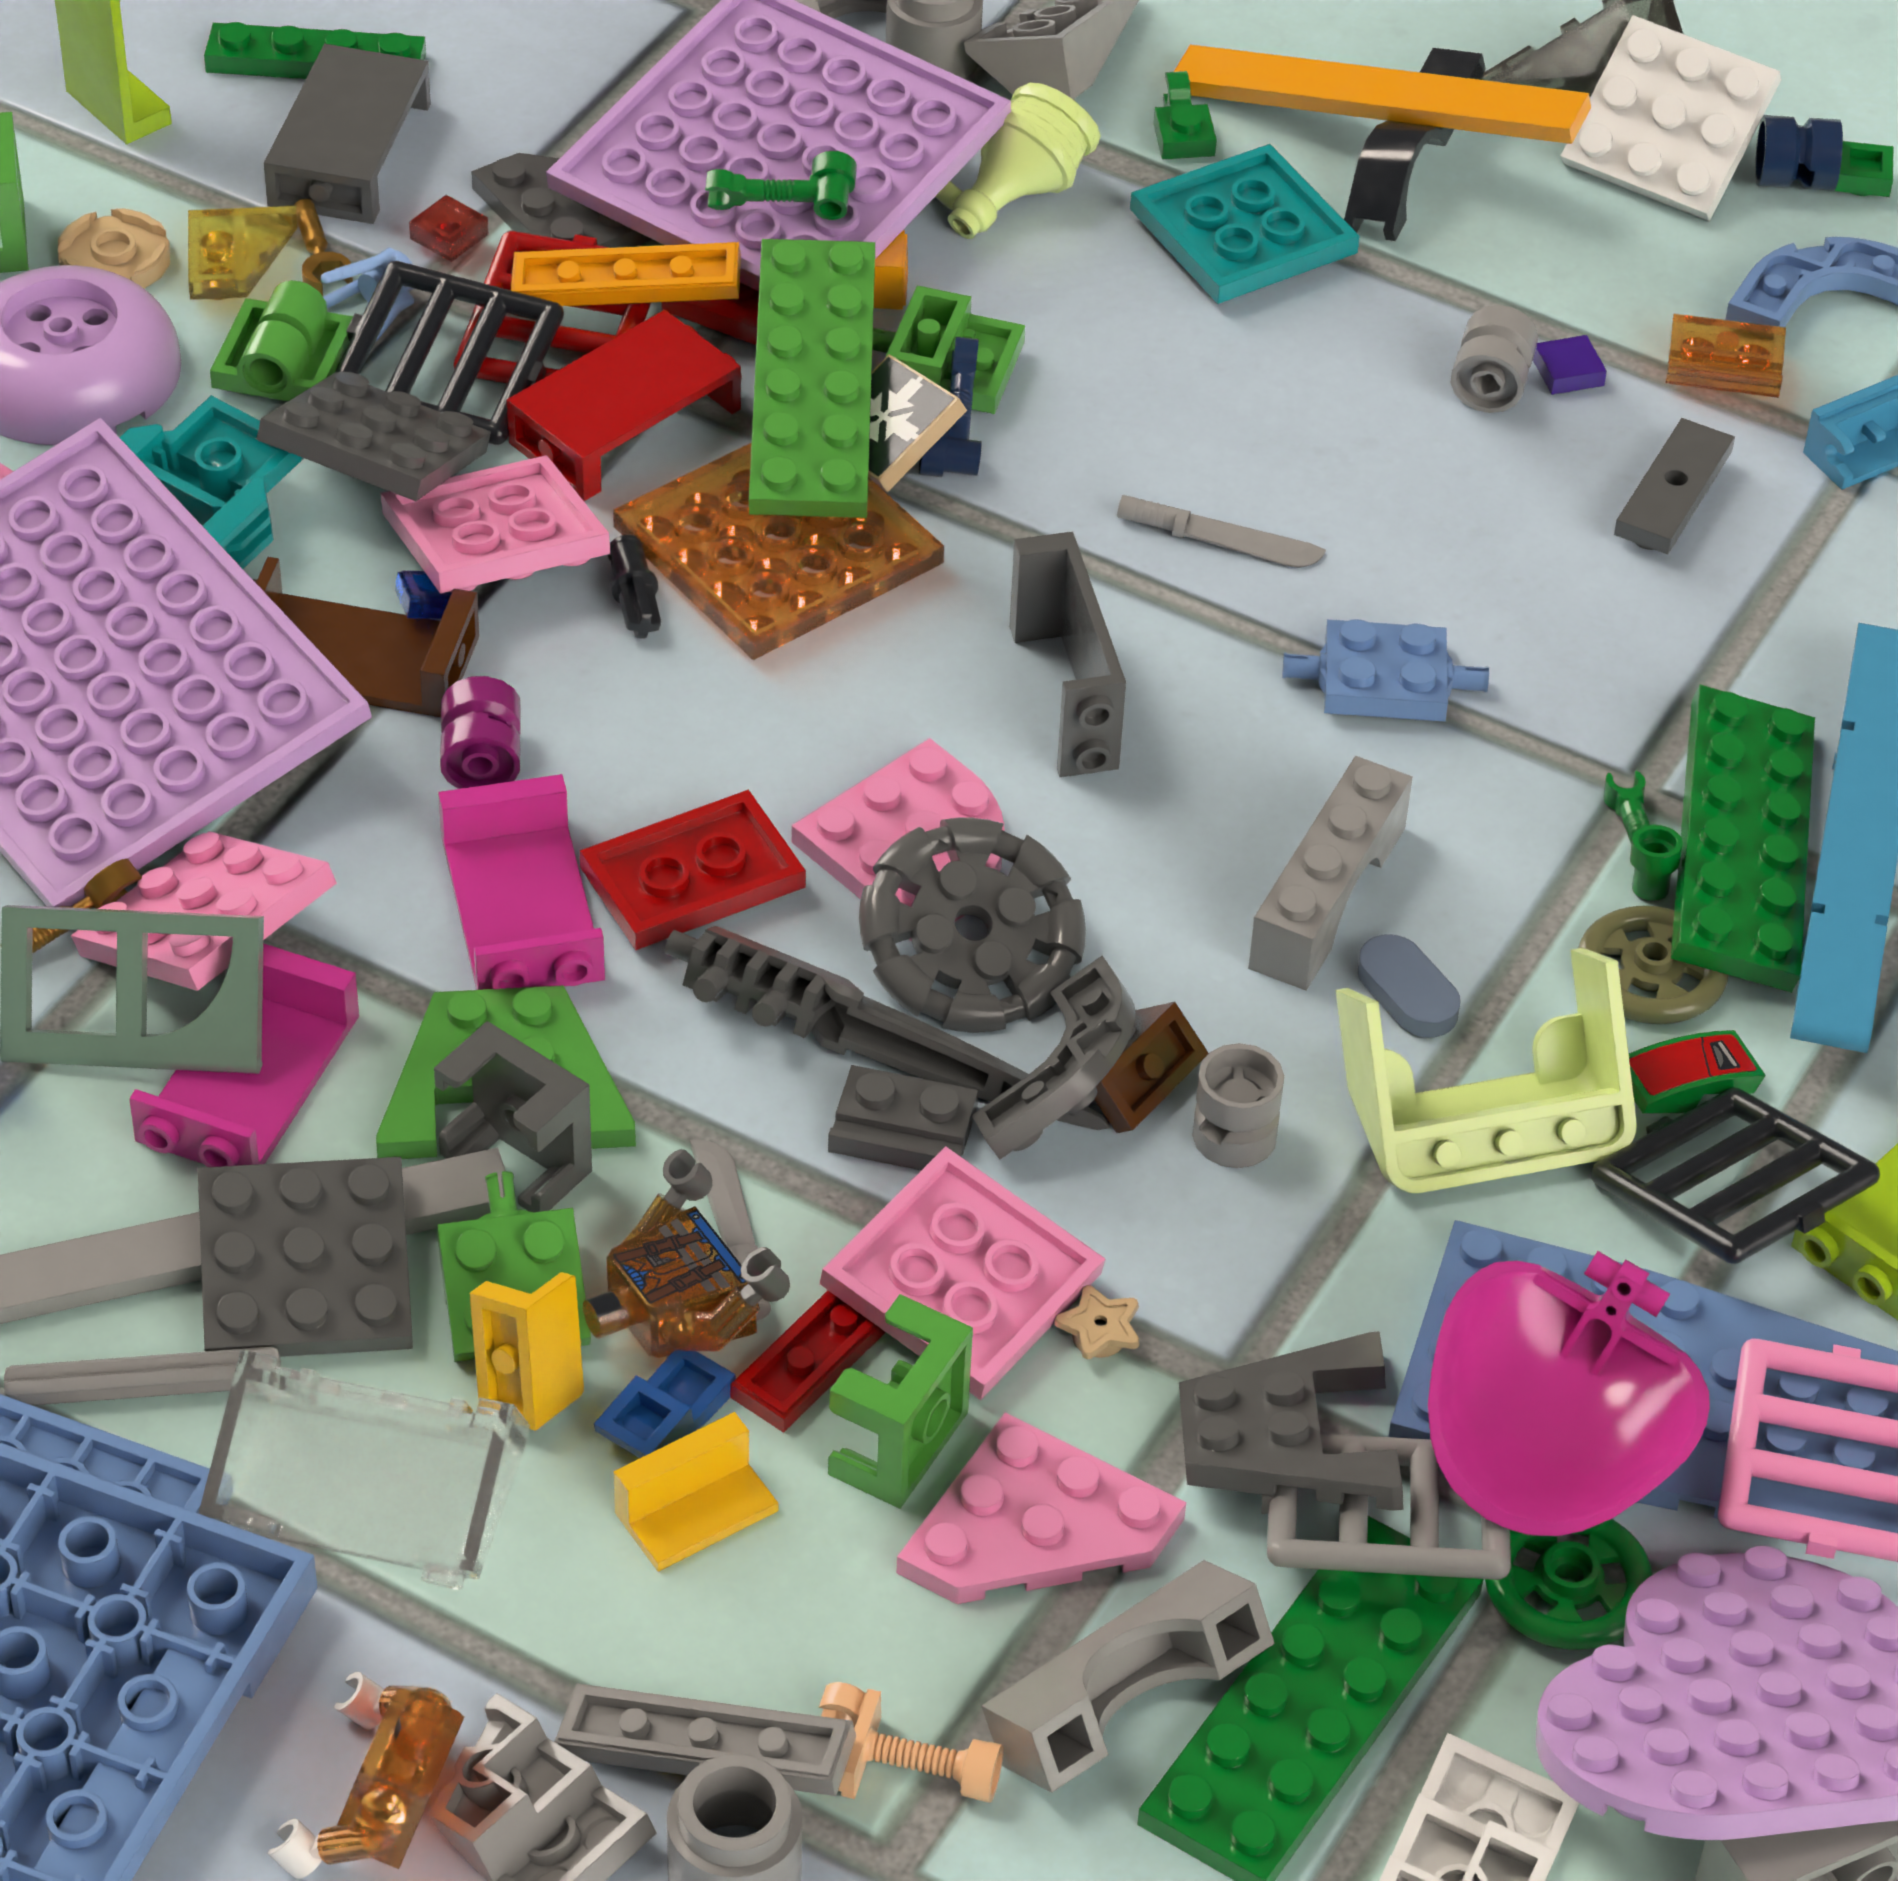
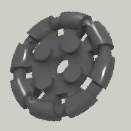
(973, 889)

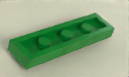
(292, 50)

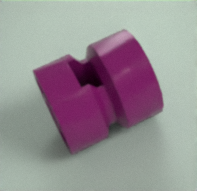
(480, 732)

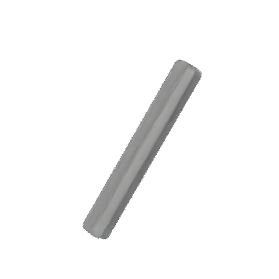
(125, 1377)

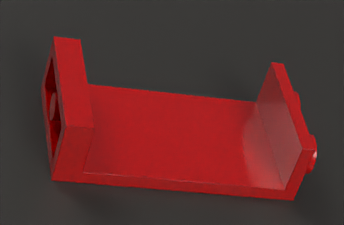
(617, 395)

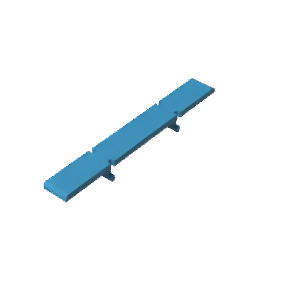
(1855, 858)

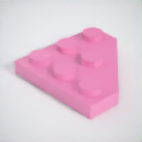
(1036, 1518)

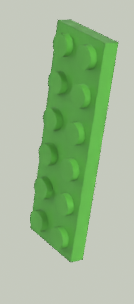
(813, 379)

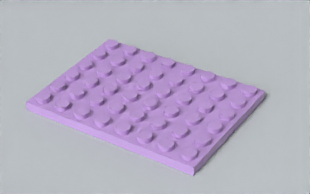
(136, 671)

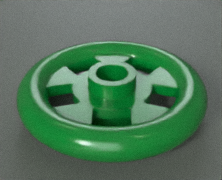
(1563, 1625)

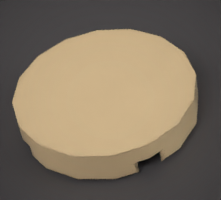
(120, 243)

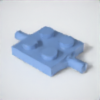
(1385, 670)

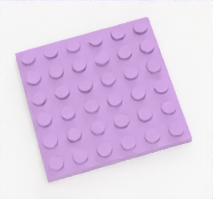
(761, 97)

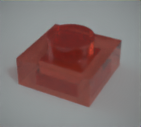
(448, 228)

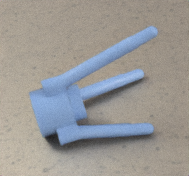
(371, 271)

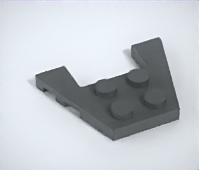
(1263, 1430)

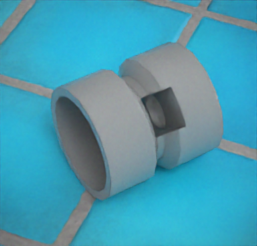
(1494, 359)
(1238, 1105)

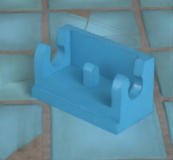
(1856, 434)

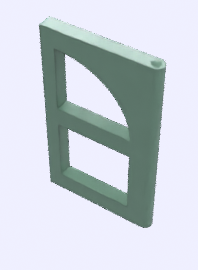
(218, 1040)

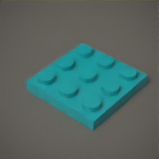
(1244, 223)

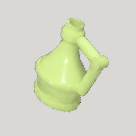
(1027, 156)

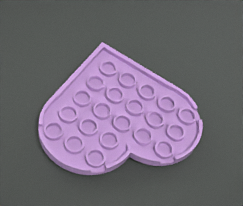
(1738, 1706)

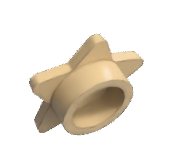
(1105, 1339)

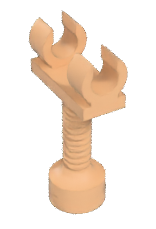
(974, 1768)

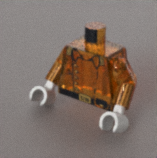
(392, 1781)

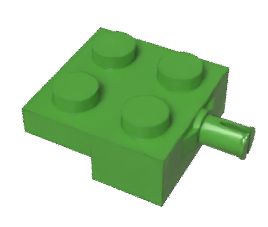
(928, 338)
(507, 1249)

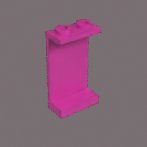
(519, 885)
(244, 1115)

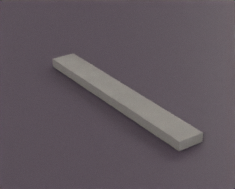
(169, 1249)

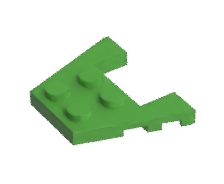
(533, 1015)

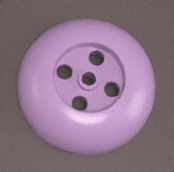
(80, 351)

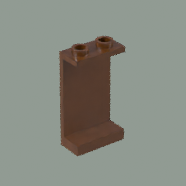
(384, 653)

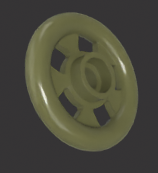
(1671, 1002)

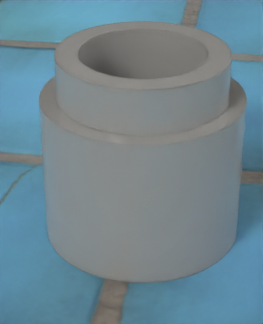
(935, 31)
(727, 1793)

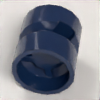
(1798, 152)

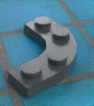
(1097, 1030)

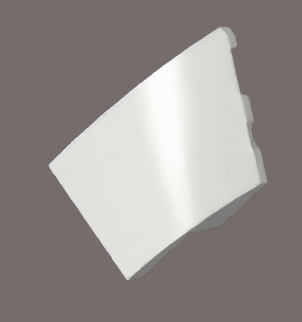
(1481, 1821)

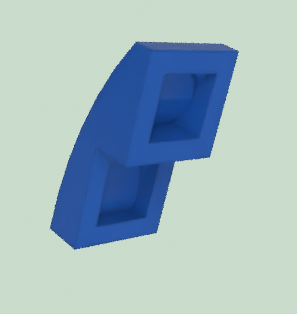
(667, 1405)

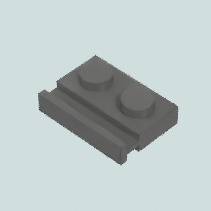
(900, 1118)

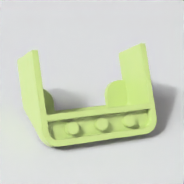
(1558, 1117)

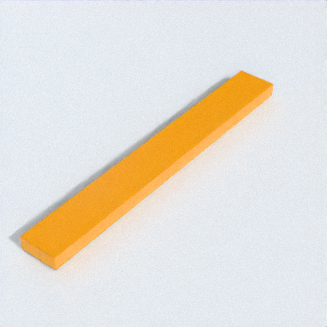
(1386, 94)

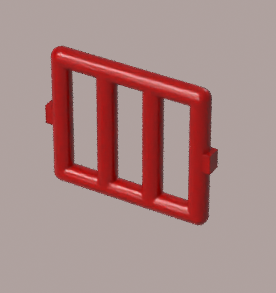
(520, 329)

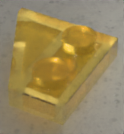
(234, 248)

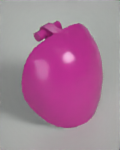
(1557, 1398)

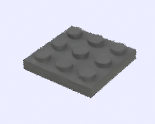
(375, 435)
(305, 1257)

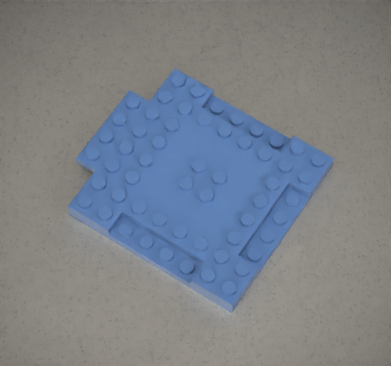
(118, 1640)

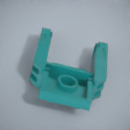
(218, 473)

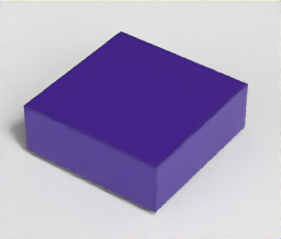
(1569, 364)

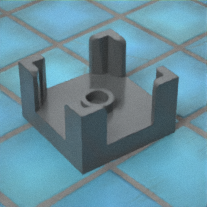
(524, 1104)

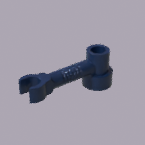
(954, 449)

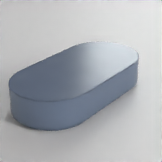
(1409, 985)

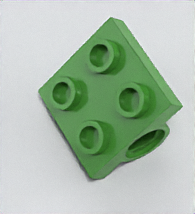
(281, 344)

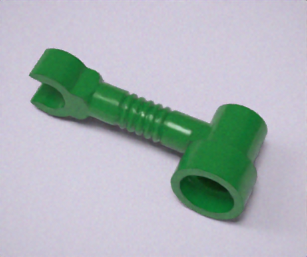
(828, 187)
(1654, 848)

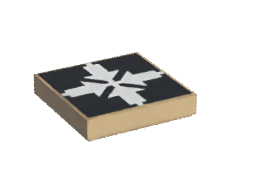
(905, 419)

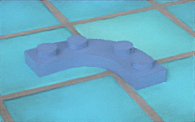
(1793, 275)

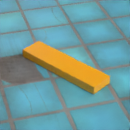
(630, 274)

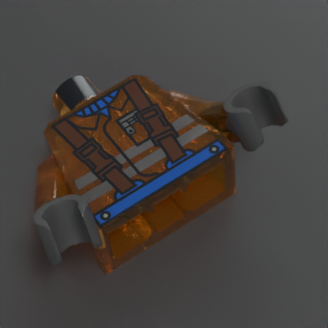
(678, 1278)

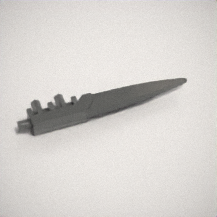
(840, 1014)

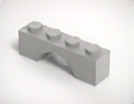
(1306, 903)
(1185, 1630)

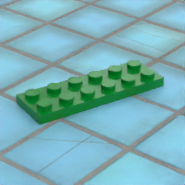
(1744, 839)
(1304, 1715)

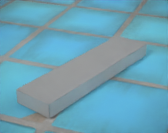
(684, 1732)

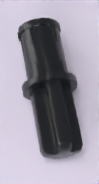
(634, 585)

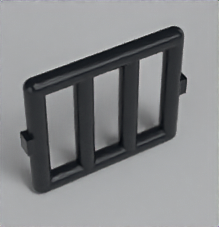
(445, 288)
(1701, 1221)

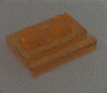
(1726, 355)

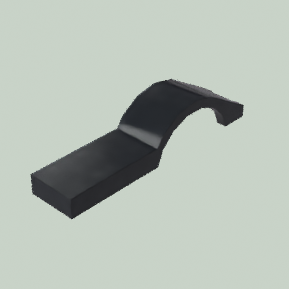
(1392, 149)

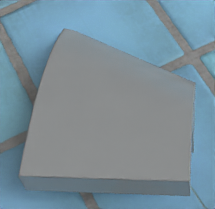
(533, 1807)

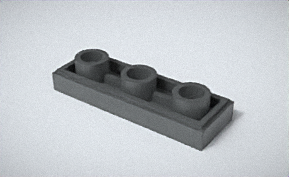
(1674, 486)

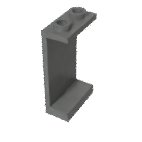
(344, 131)
(1054, 600)

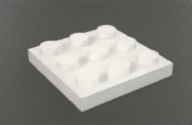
(1672, 117)

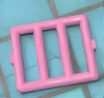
(1745, 1461)

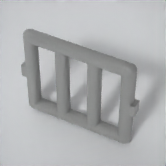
(1354, 1552)

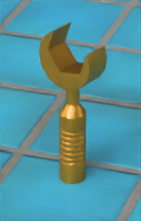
(316, 244)
(101, 890)

